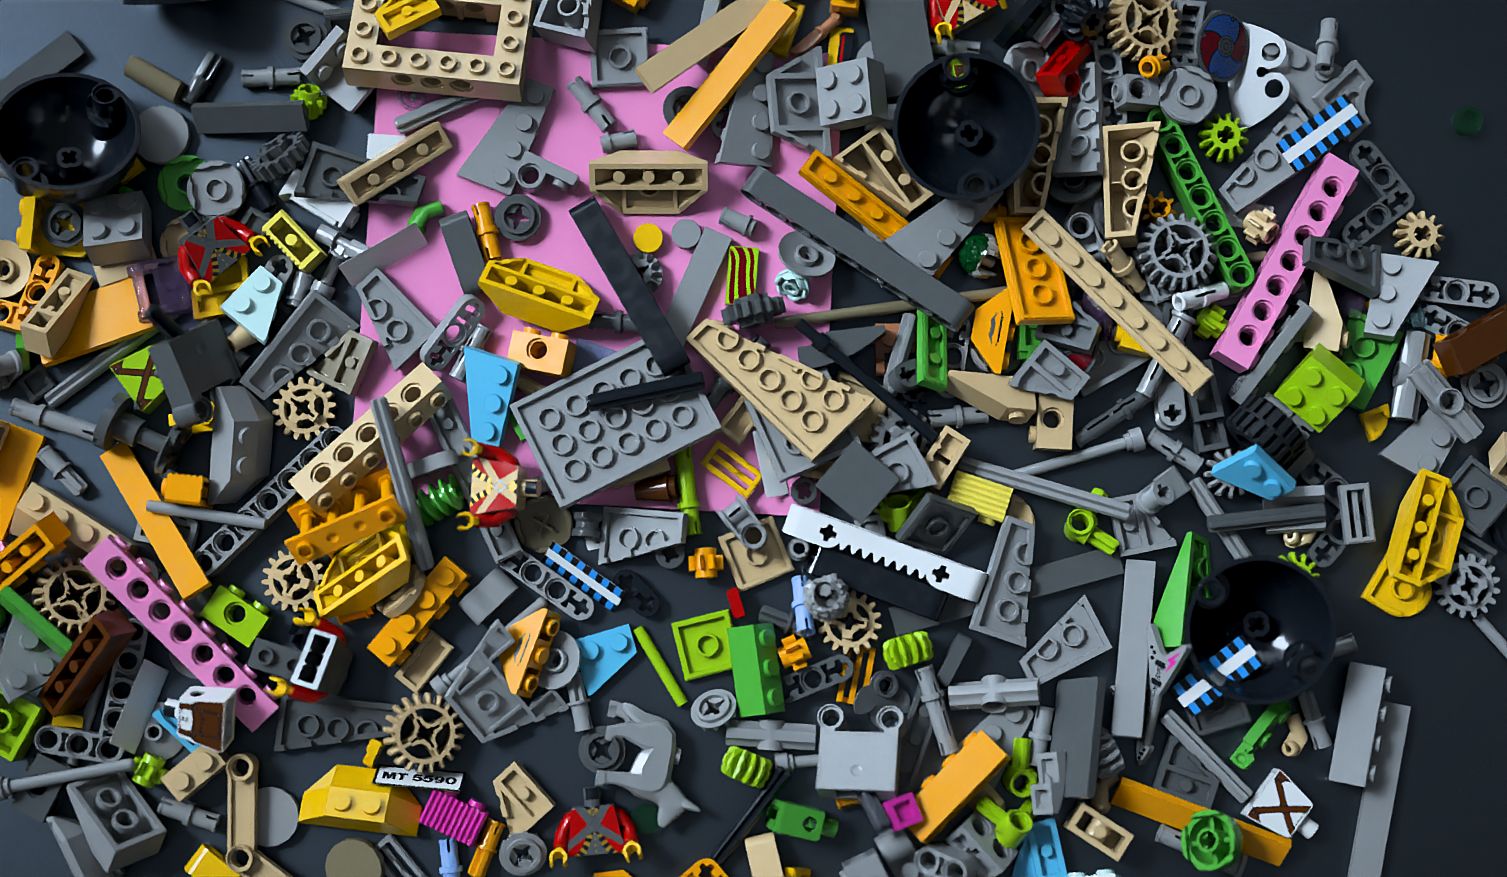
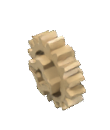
(297, 417)
(289, 592)
(864, 625)

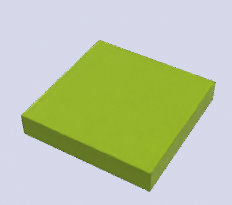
(703, 644)

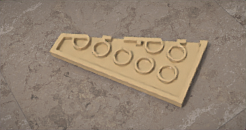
(788, 394)

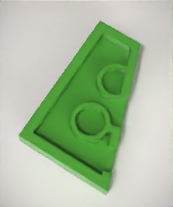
(1367, 358)

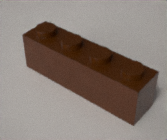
(1474, 344)
(86, 663)

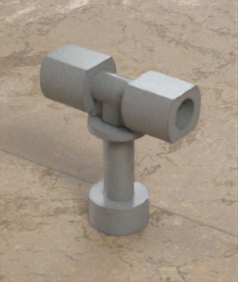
(342, 250)

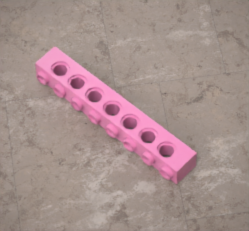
(1229, 348)
(100, 562)

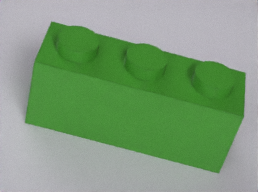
(756, 669)

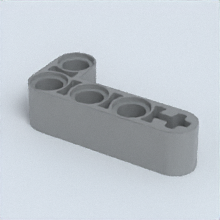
(946, 861)

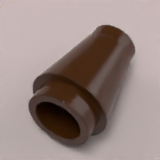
(659, 488)

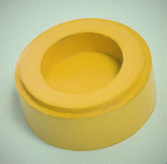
(648, 238)

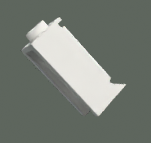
(337, 213)

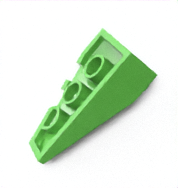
(1190, 566)

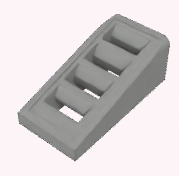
(1200, 7)

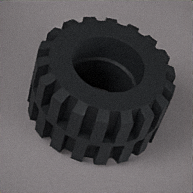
(1269, 427)

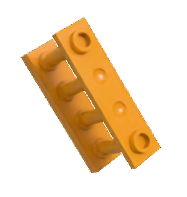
(350, 527)

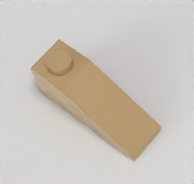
(55, 314)
(1327, 321)
(992, 395)

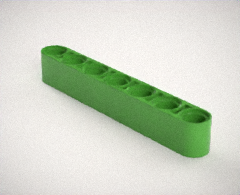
(1211, 211)

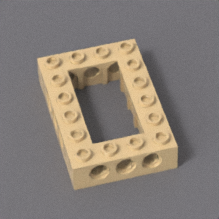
(443, 72)

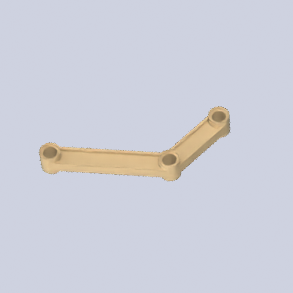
(243, 821)

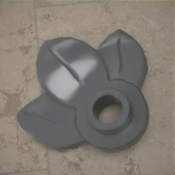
(872, 699)

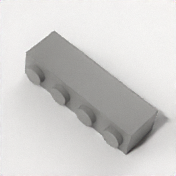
(1359, 725)

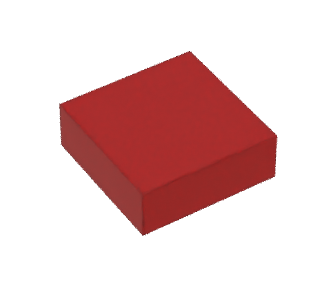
(735, 603)

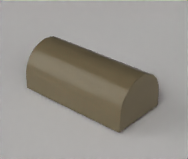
(154, 79)

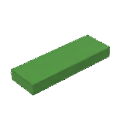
(931, 353)
(35, 621)

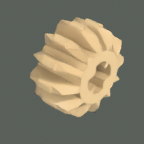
(1408, 232)

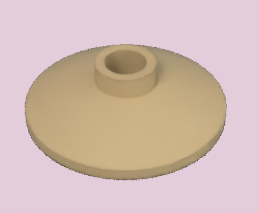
(19, 265)

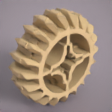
(1157, 32)
(49, 609)
(411, 738)

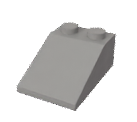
(116, 820)

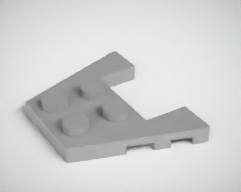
(483, 695)

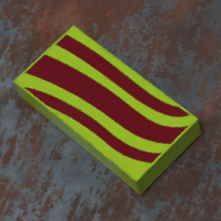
(741, 273)

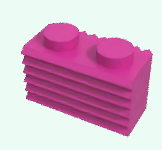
(455, 816)

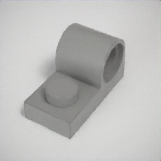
(547, 170)
(898, 853)

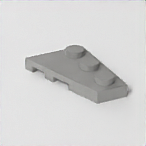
(395, 318)
(906, 462)
(1003, 729)

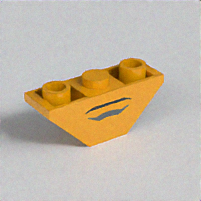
(992, 330)
(526, 657)

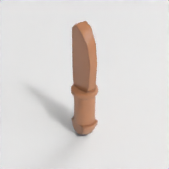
(817, 35)

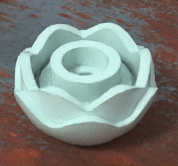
(792, 285)

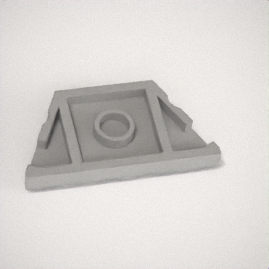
(795, 105)

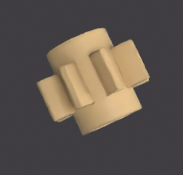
(1260, 226)

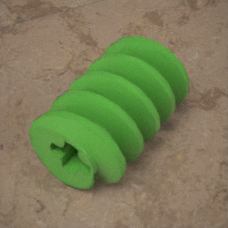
(440, 501)

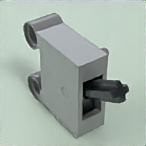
(861, 762)

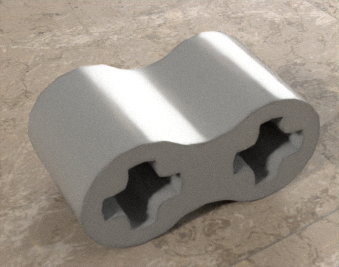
(488, 596)

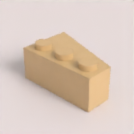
(879, 169)

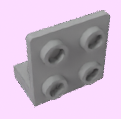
(326, 72)

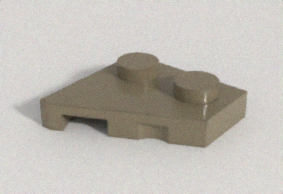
(346, 362)

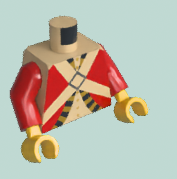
(953, 16)
(497, 487)

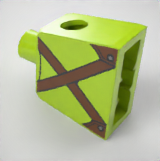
(138, 379)

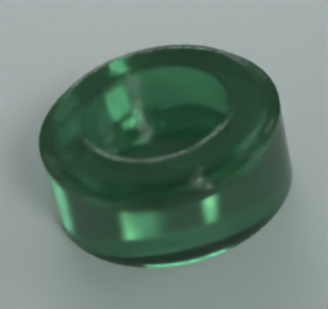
(1467, 121)
(645, 818)

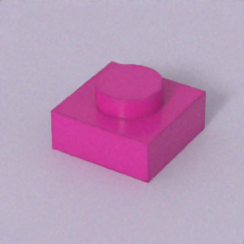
(902, 811)

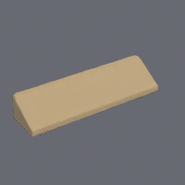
(395, 163)

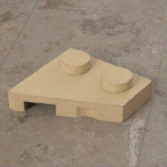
(521, 798)

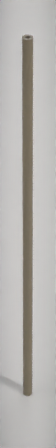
(903, 306)

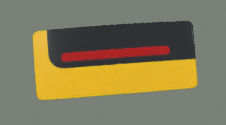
(840, 45)

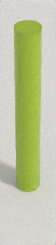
(660, 666)

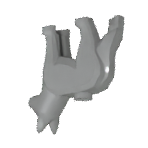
(653, 765)

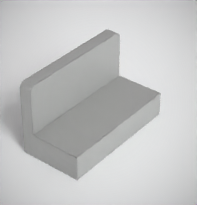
(1299, 496)

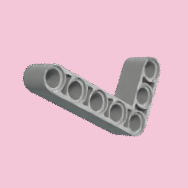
(112, 703)

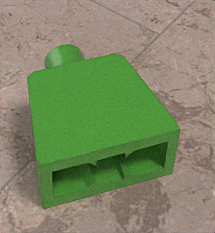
(788, 819)

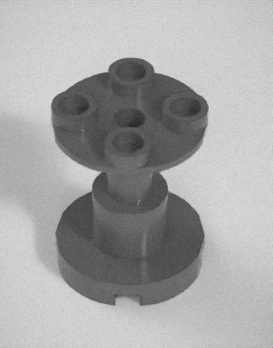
(123, 426)

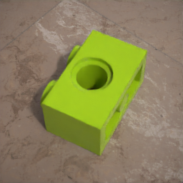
(220, 613)

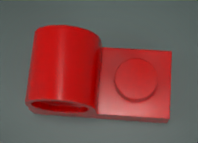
(1060, 73)

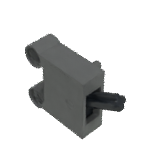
(190, 365)

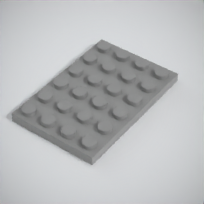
(594, 450)

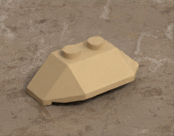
(648, 180)

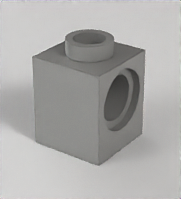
(1145, 89)

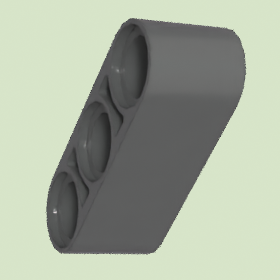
(464, 250)

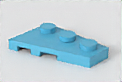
(490, 392)

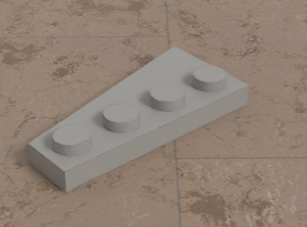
(303, 338)

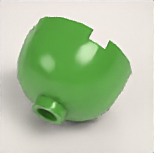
(1212, 841)

